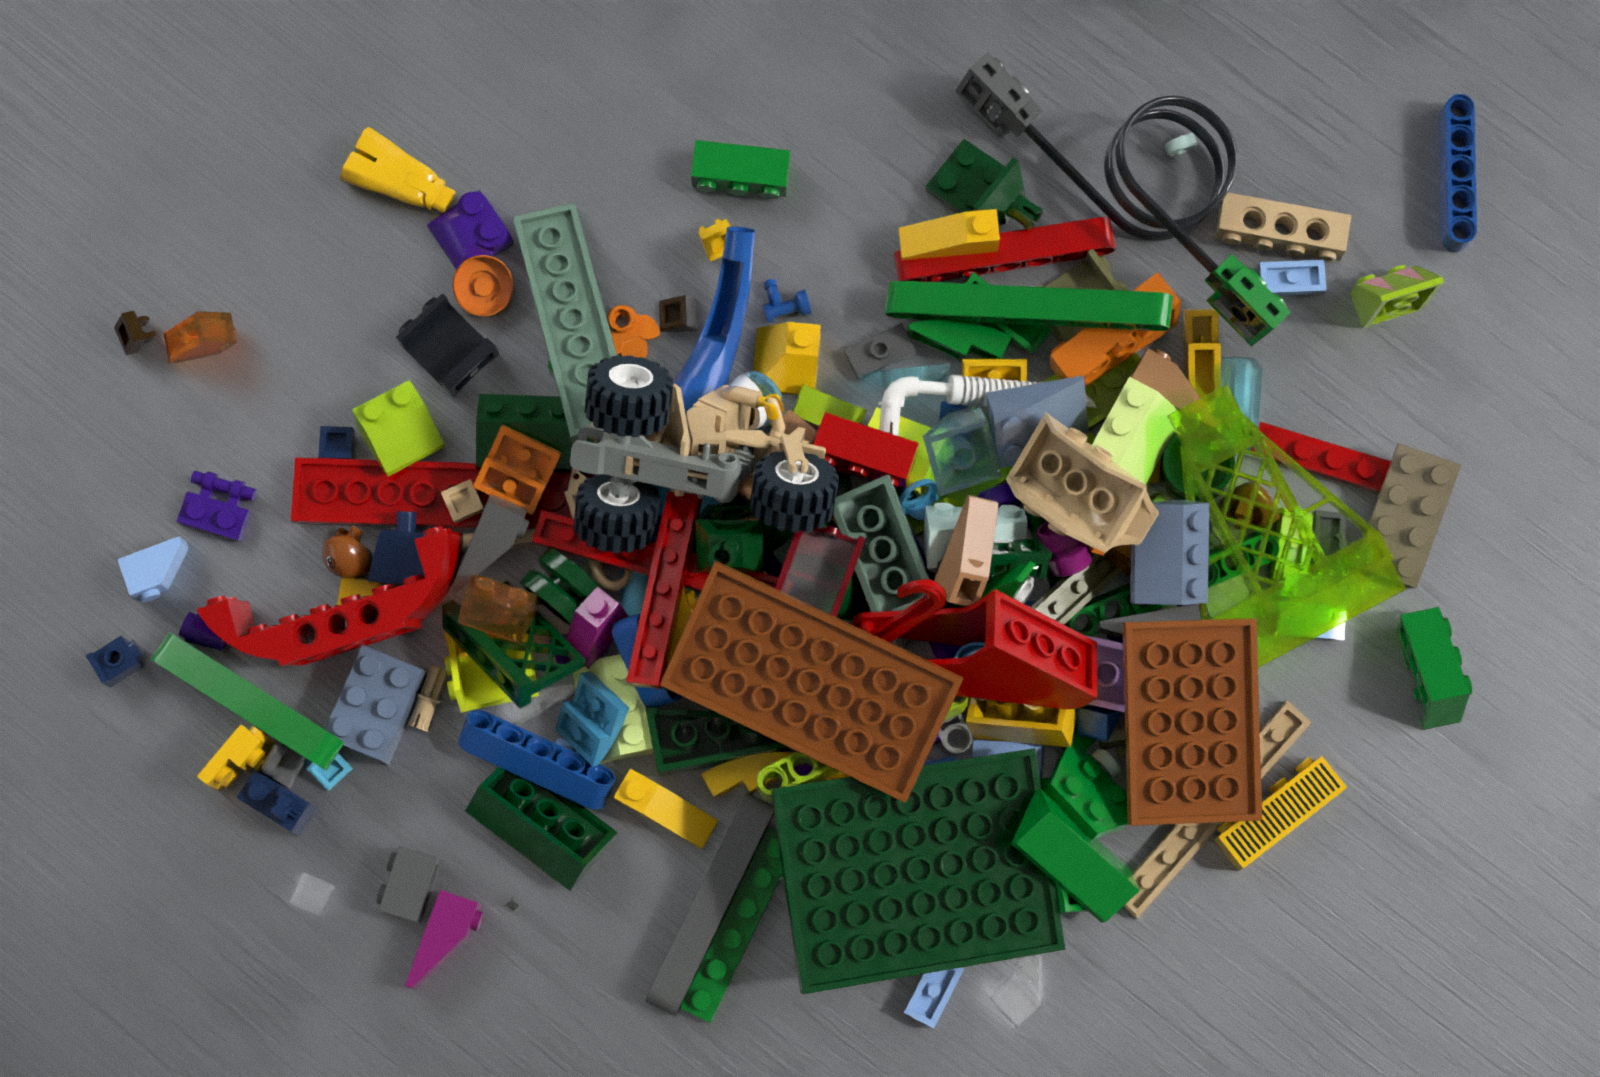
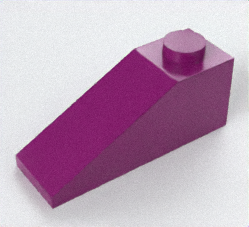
(447, 929)

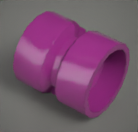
(1068, 554)

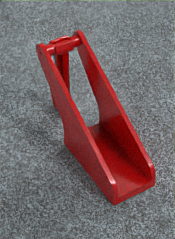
(1024, 652)

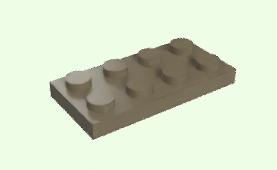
(1413, 507)

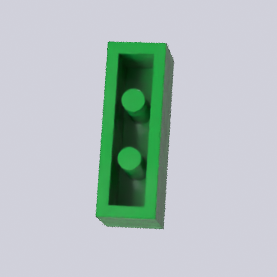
(740, 169)

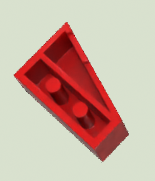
(866, 450)

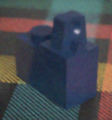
(276, 802)

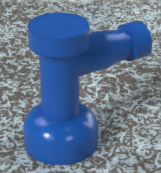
(777, 308)

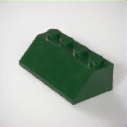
(531, 415)
(541, 825)

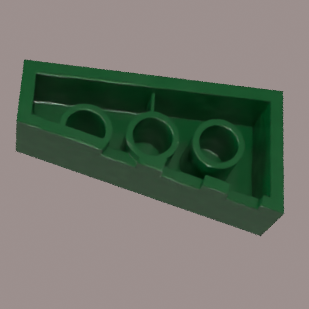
(702, 739)

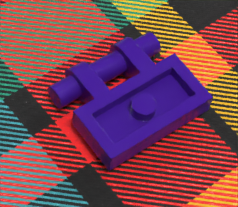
(215, 516)

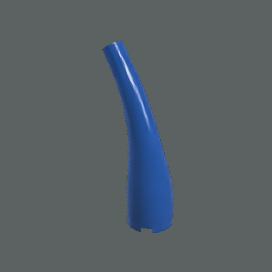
(717, 346)

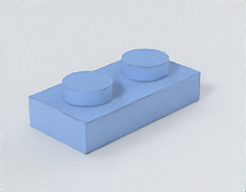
(1294, 277)
(932, 995)

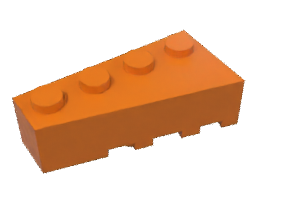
(1102, 349)

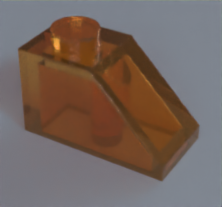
(200, 336)

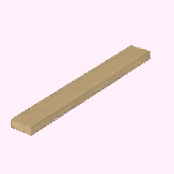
(1186, 839)

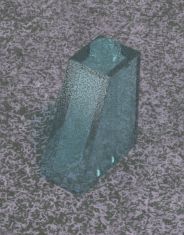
(1245, 382)

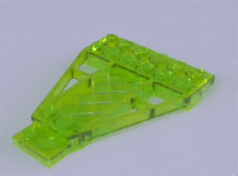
(1316, 594)

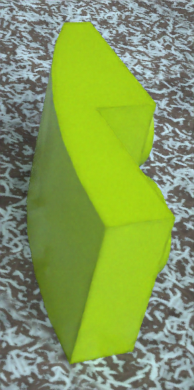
(813, 404)

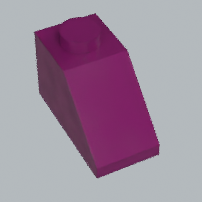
(593, 623)

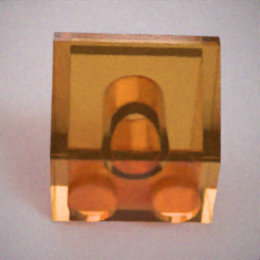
(498, 608)

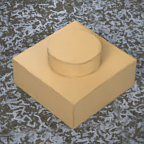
(462, 501)

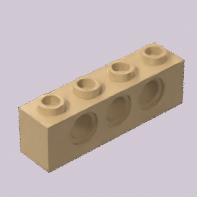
(1330, 225)

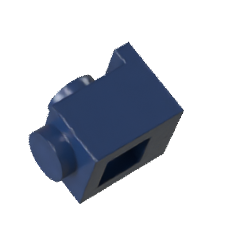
(113, 673)

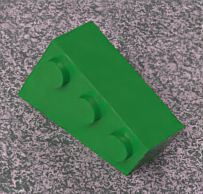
(1434, 666)

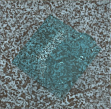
(925, 373)

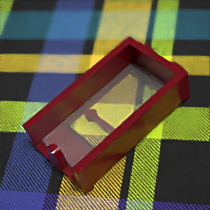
(820, 567)

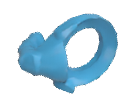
(916, 507)

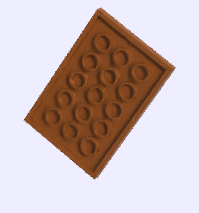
(1192, 721)

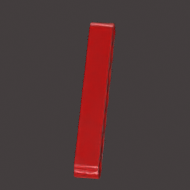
(1016, 251)

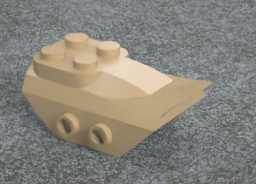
(1080, 489)

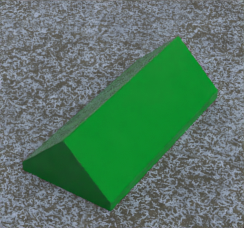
(1073, 860)

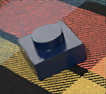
(336, 442)

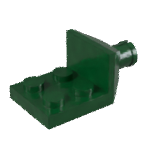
(978, 182)
(730, 537)

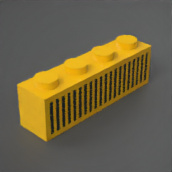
(1281, 812)

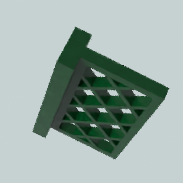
(506, 670)

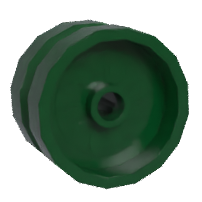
(1172, 474)
(565, 583)

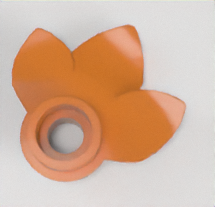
(631, 338)

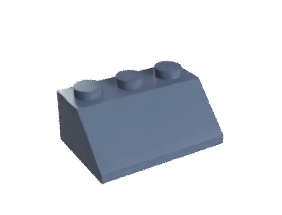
(1173, 557)

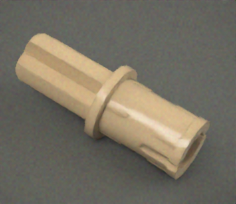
(428, 698)

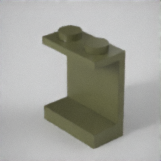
(1089, 274)

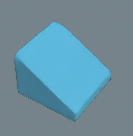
(334, 773)

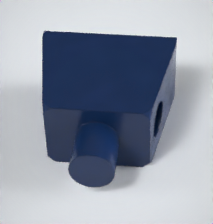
(396, 551)

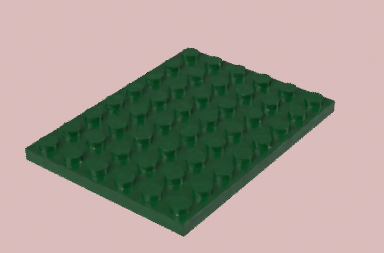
(916, 883)

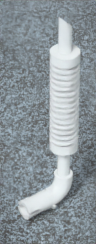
(957, 391)

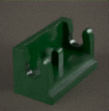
(1012, 553)

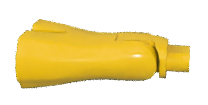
(394, 173)

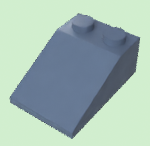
(1018, 410)

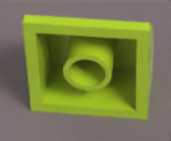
(397, 428)

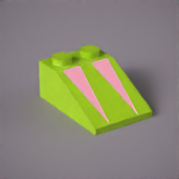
(1394, 294)

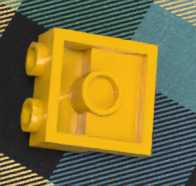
(243, 750)

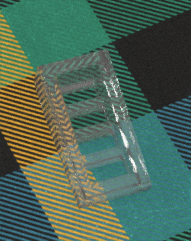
(545, 701)

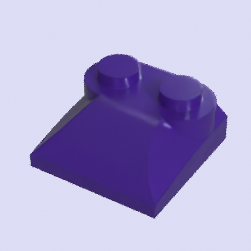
(470, 229)

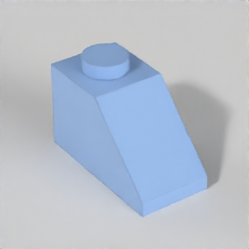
(153, 568)

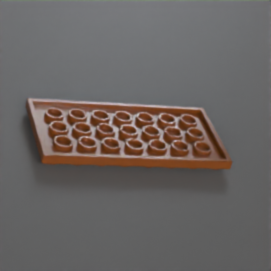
(811, 681)

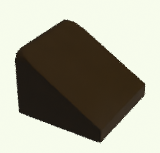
(679, 314)

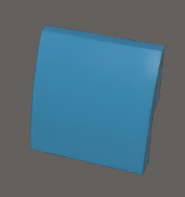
(591, 718)

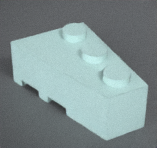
(943, 517)

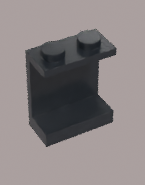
(446, 345)

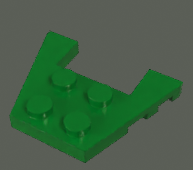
(1087, 790)

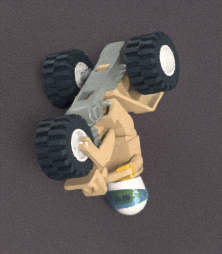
(650, 440)

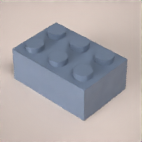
(376, 704)

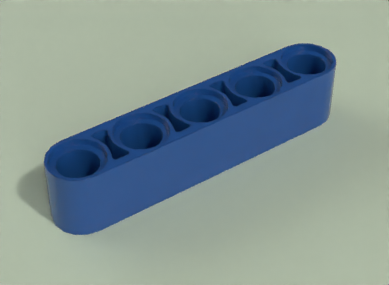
(1464, 160)
(536, 759)

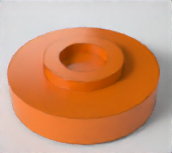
(483, 285)

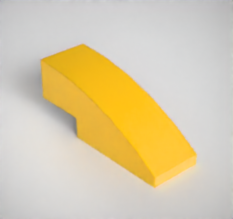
(1202, 349)
(740, 771)

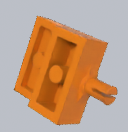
(517, 469)

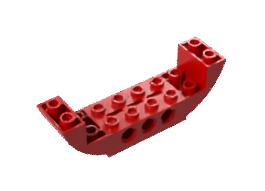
(398, 608)

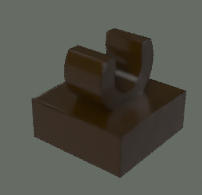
(130, 332)

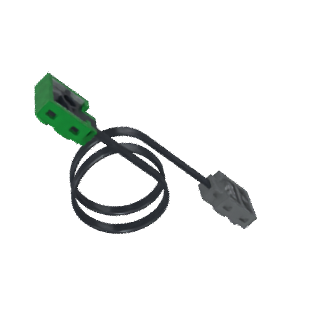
(1239, 292)

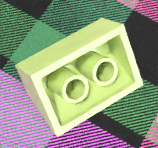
(1137, 429)
(635, 733)

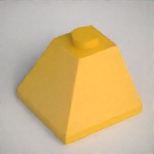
(788, 355)

